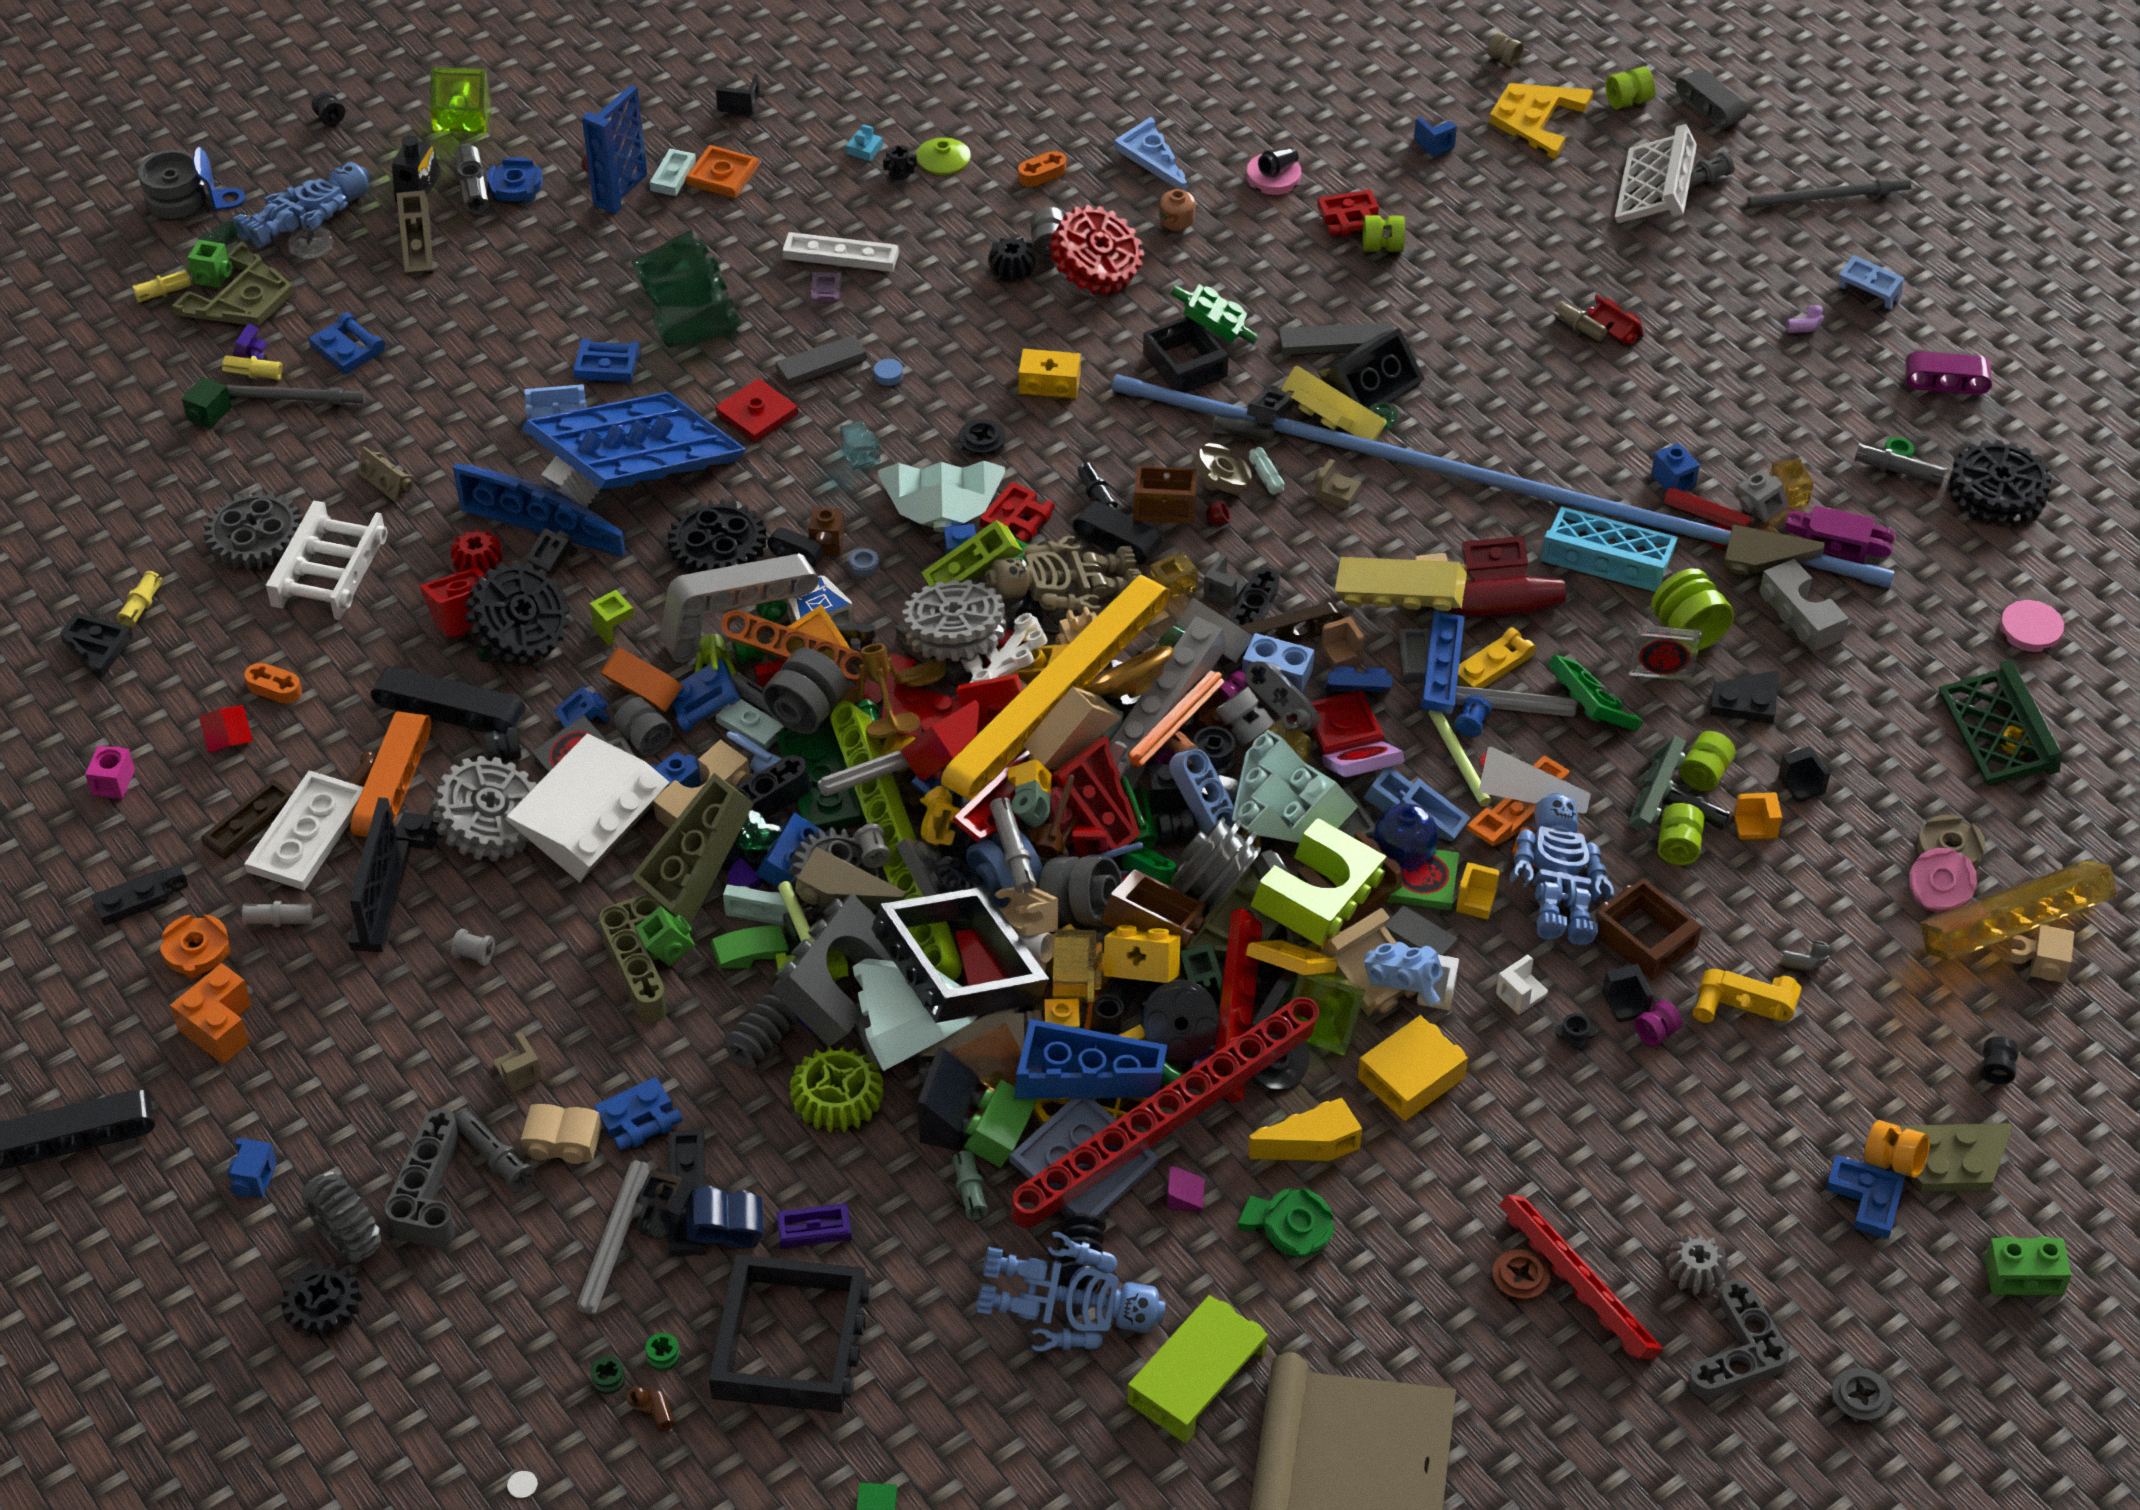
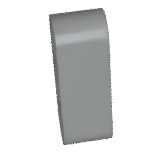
(1235, 637)

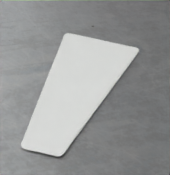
(1520, 781)

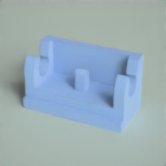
(1872, 279)
(554, 400)

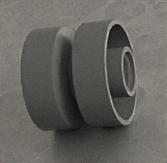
(804, 690)
(1081, 887)

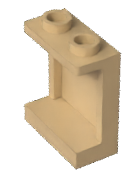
(1350, 950)

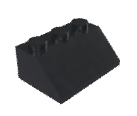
(1375, 370)

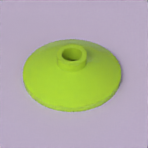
(943, 156)

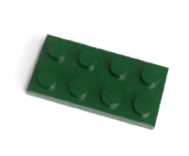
(822, 759)

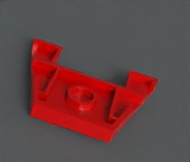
(927, 705)

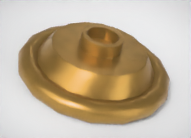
(1133, 675)

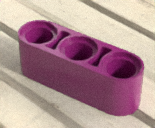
(1948, 372)

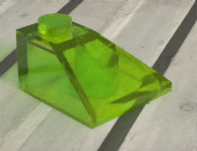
(1338, 1009)

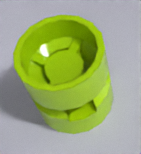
(1630, 87)
(1374, 229)
(1707, 761)
(1680, 834)

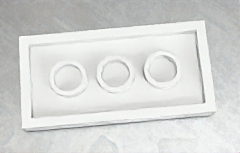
(305, 830)

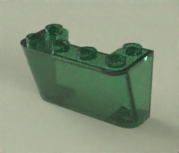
(686, 292)

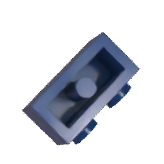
(777, 860)

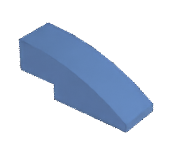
(1394, 789)

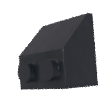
(947, 1102)

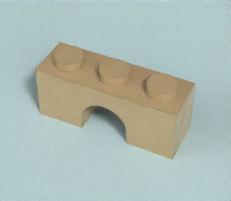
(719, 760)

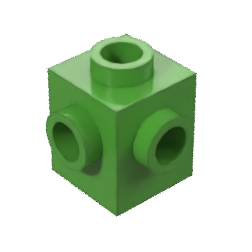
(209, 263)
(665, 936)

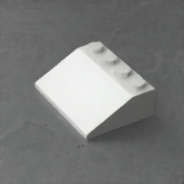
(587, 804)

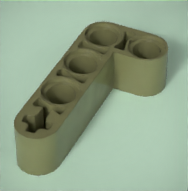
(631, 956)

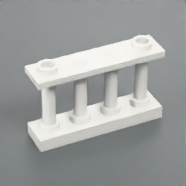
(307, 543)

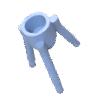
(761, 759)

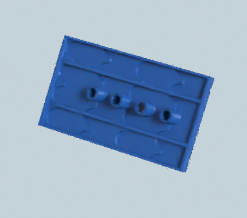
(634, 440)

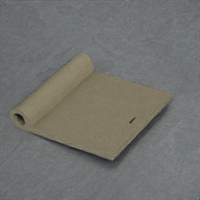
(1350, 1442)

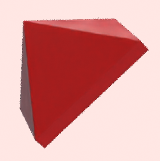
(1089, 840)

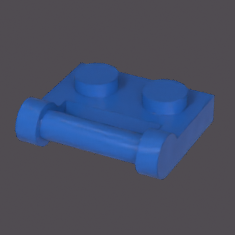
(342, 351)
(606, 361)
(704, 694)

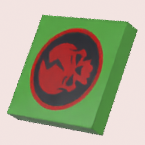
(1429, 884)

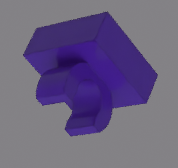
(248, 345)

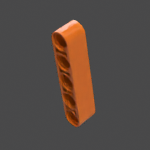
(783, 637)
(392, 768)

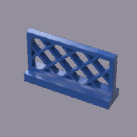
(603, 150)

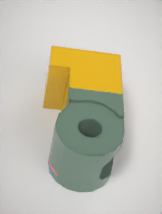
(1031, 791)

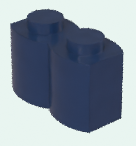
(724, 1217)

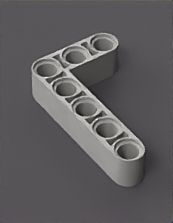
(728, 588)

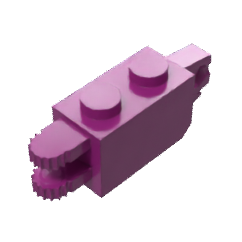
(1844, 533)

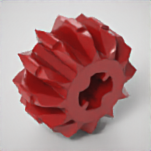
(476, 550)

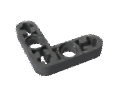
(1752, 1351)

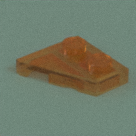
(992, 1056)

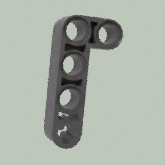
(417, 1171)

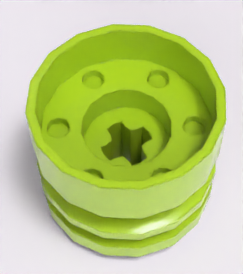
(1693, 603)

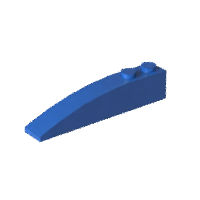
(533, 508)

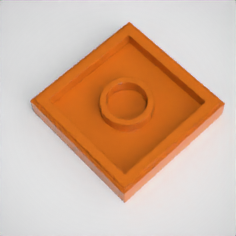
(722, 171)

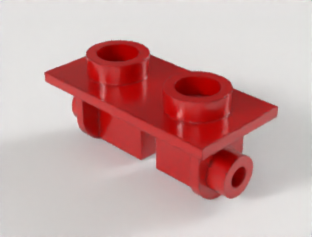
(1624, 325)

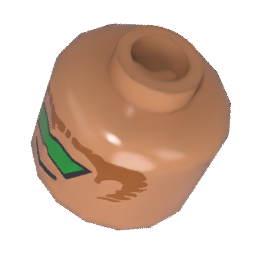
(1177, 210)

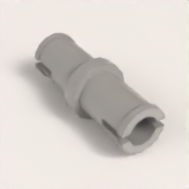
(277, 914)

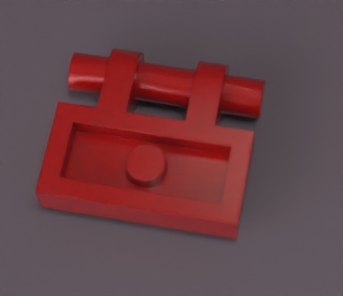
(1347, 207)
(1013, 506)

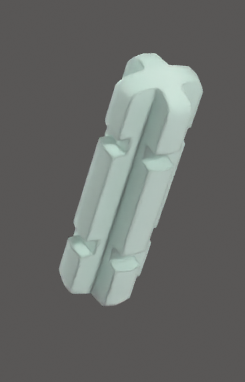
(1266, 470)

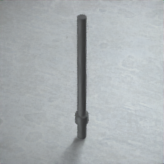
(1880, 187)
(333, 396)

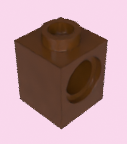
(827, 529)

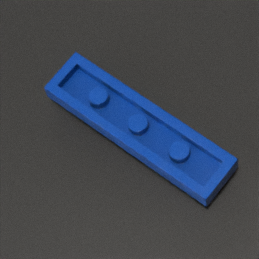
(1442, 662)

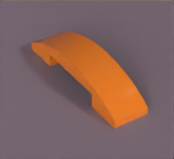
(1511, 815)

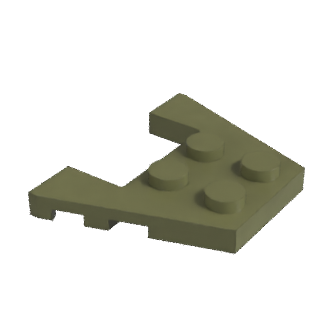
(247, 299)

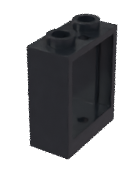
(1191, 374)

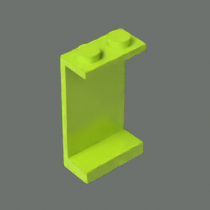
(1195, 1366)

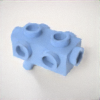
(1405, 969)

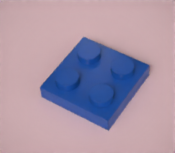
(1371, 681)

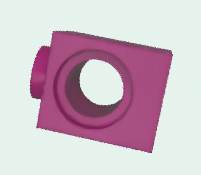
(110, 772)

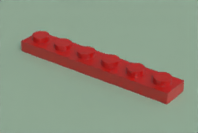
(1238, 986)
(1588, 1285)

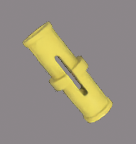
(139, 599)

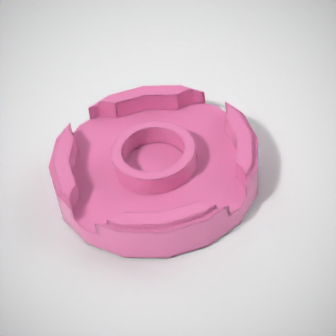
(1273, 185)
(2032, 625)
(1942, 880)

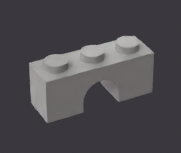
(1787, 591)

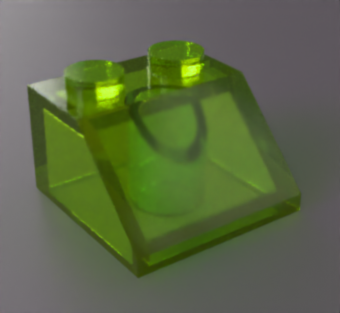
(460, 100)

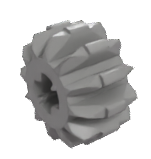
(1697, 1264)

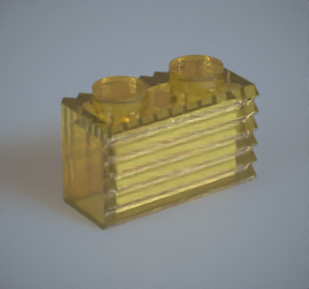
(1075, 965)

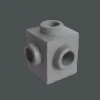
(1763, 495)

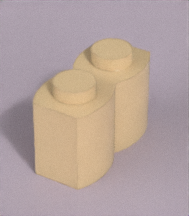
(561, 1133)

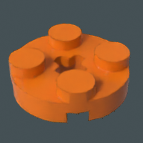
(197, 960)

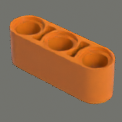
(641, 679)

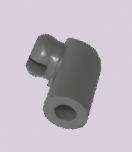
(1810, 960)

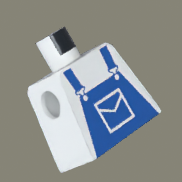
(827, 594)

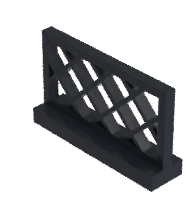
(377, 882)

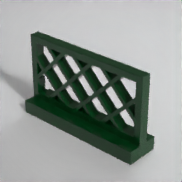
(2027, 718)

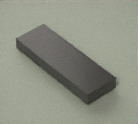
(821, 360)

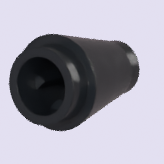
(1276, 161)

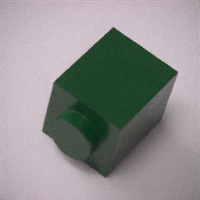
(206, 403)

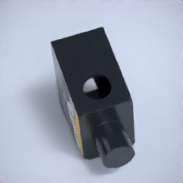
(415, 167)

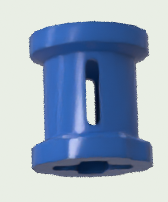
(1472, 716)

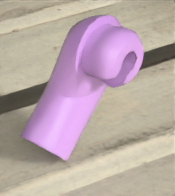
(1808, 323)

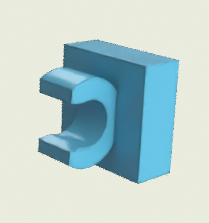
(864, 144)

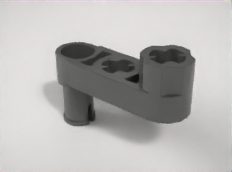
(1298, 704)

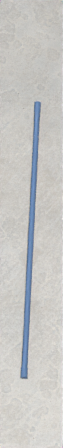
(1137, 388)

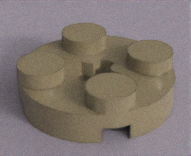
(1221, 470)
(1950, 828)

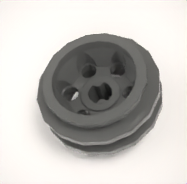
(1215, 862)

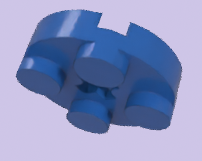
(505, 188)

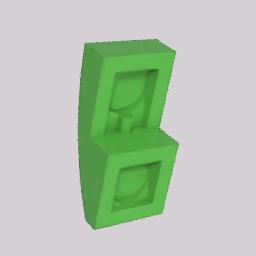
(743, 946)

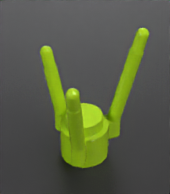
(711, 649)

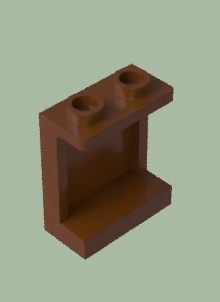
(1389, 884)

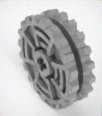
(954, 620)
(474, 807)

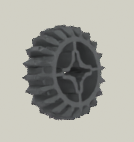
(341, 1217)

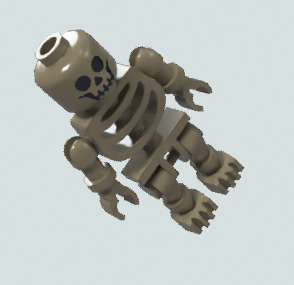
(1044, 566)

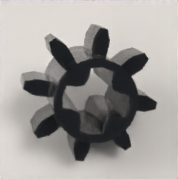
(899, 162)

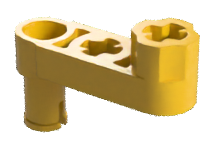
(1769, 1000)

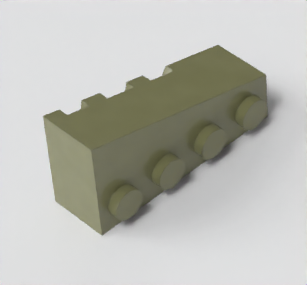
(694, 848)

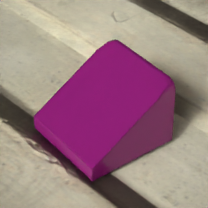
(1185, 1190)

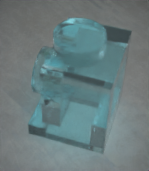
(859, 445)

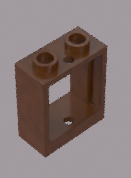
(1153, 486)
(1153, 905)
(1654, 961)

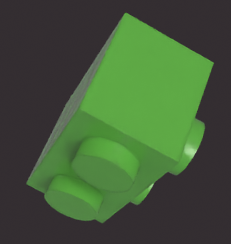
(999, 1123)
(2027, 1266)

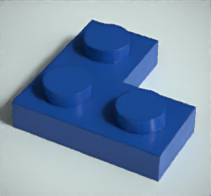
(1876, 1189)

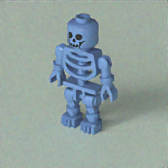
(304, 204)
(1560, 857)
(1133, 1306)

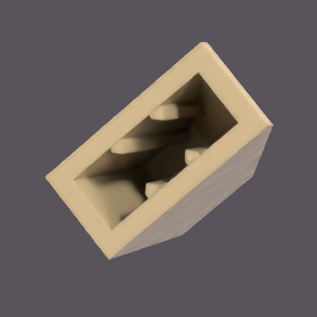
(1070, 727)

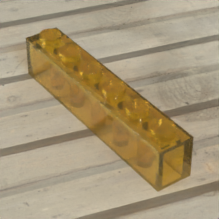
(2018, 909)

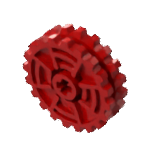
(1096, 250)

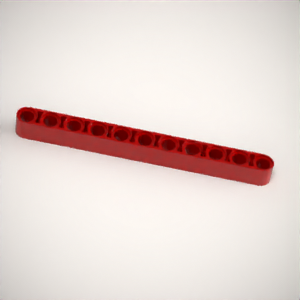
(1161, 1124)

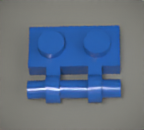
(635, 1107)

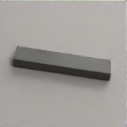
(1329, 338)

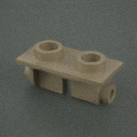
(383, 474)

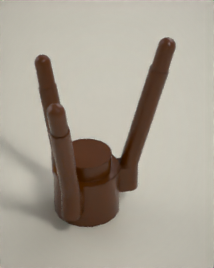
(1048, 840)

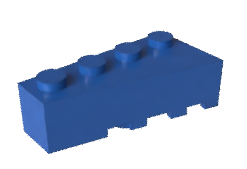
(1086, 1064)

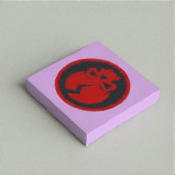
(1363, 759)

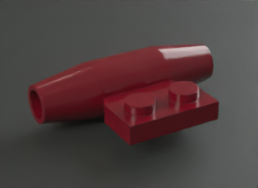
(1499, 580)

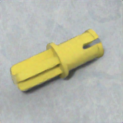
(161, 286)
(252, 367)

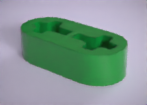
(1149, 864)

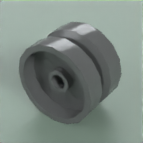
(171, 184)

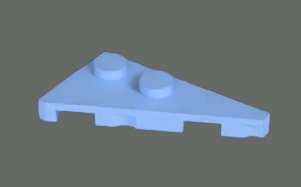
(1149, 150)

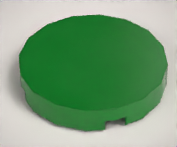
(1298, 1222)

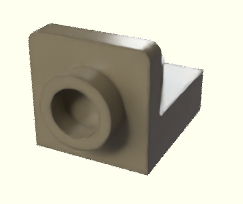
(1335, 487)

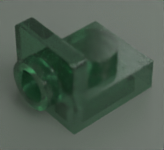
(756, 833)

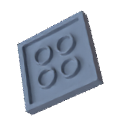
(1064, 1132)

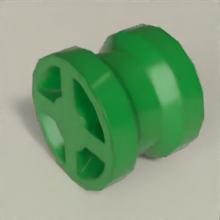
(744, 653)

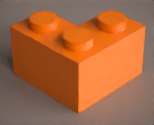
(211, 1013)

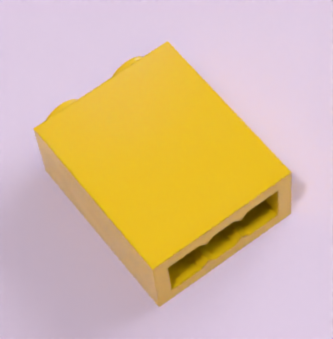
(1412, 1067)

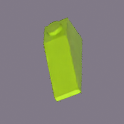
(974, 556)

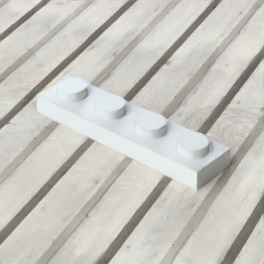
(840, 252)

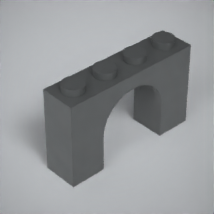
(806, 980)

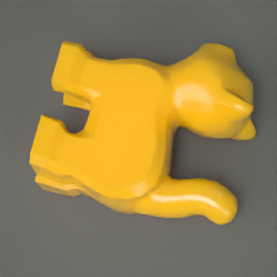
(938, 817)

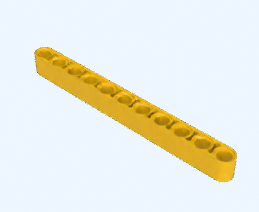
(1075, 666)

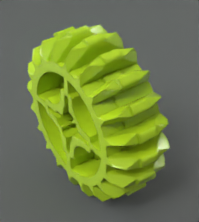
(841, 1078)

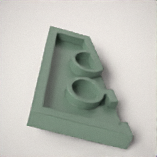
(1665, 760)

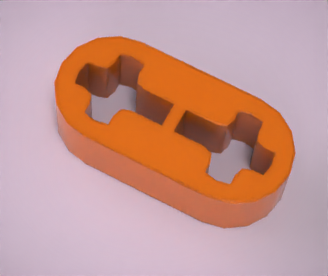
(1042, 168)
(271, 685)

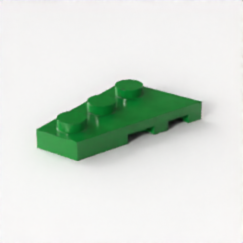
(1587, 691)

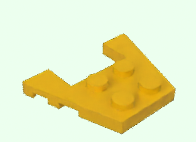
(1527, 108)

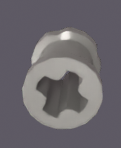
(872, 845)
(473, 947)

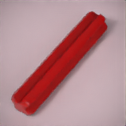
(1706, 509)

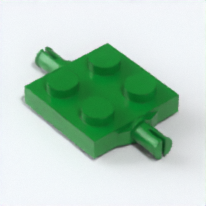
(1215, 313)

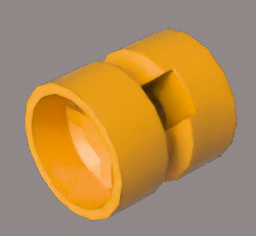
(1892, 1147)

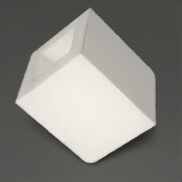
(1445, 985)
(1519, 987)

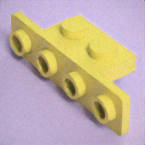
(1332, 405)

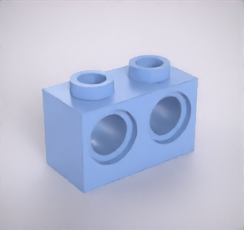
(1293, 659)

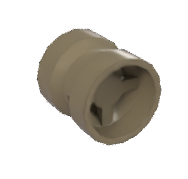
(1503, 48)

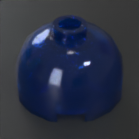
(1407, 834)

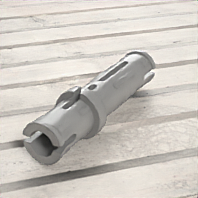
(1016, 855)

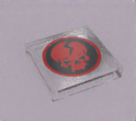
(1664, 652)

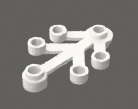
(1026, 629)

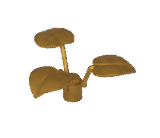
(877, 666)

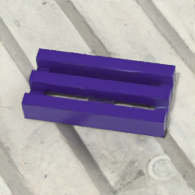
(814, 1229)

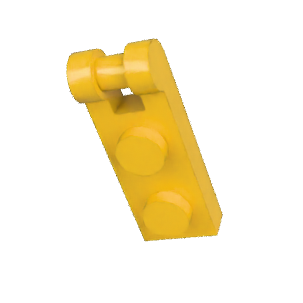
(1495, 660)

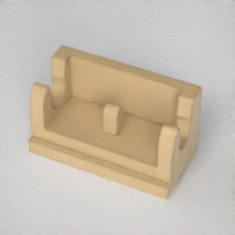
(1030, 911)

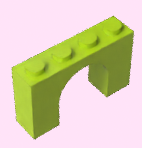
(1317, 910)

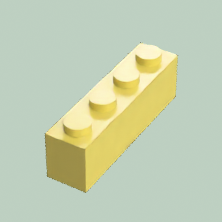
(1400, 583)

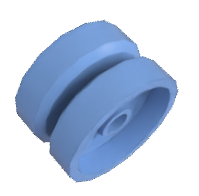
(988, 860)

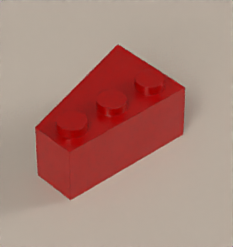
(1098, 793)

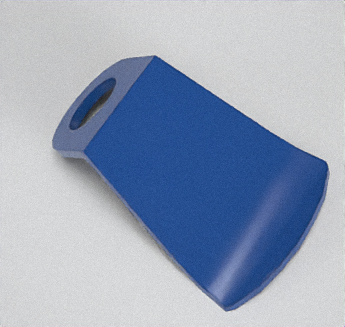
(203, 170)

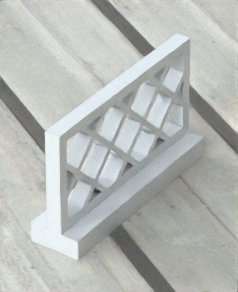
(1676, 176)

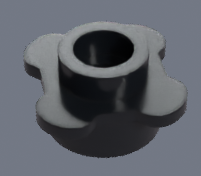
(1578, 1023)

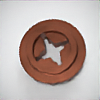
(1514, 1263)

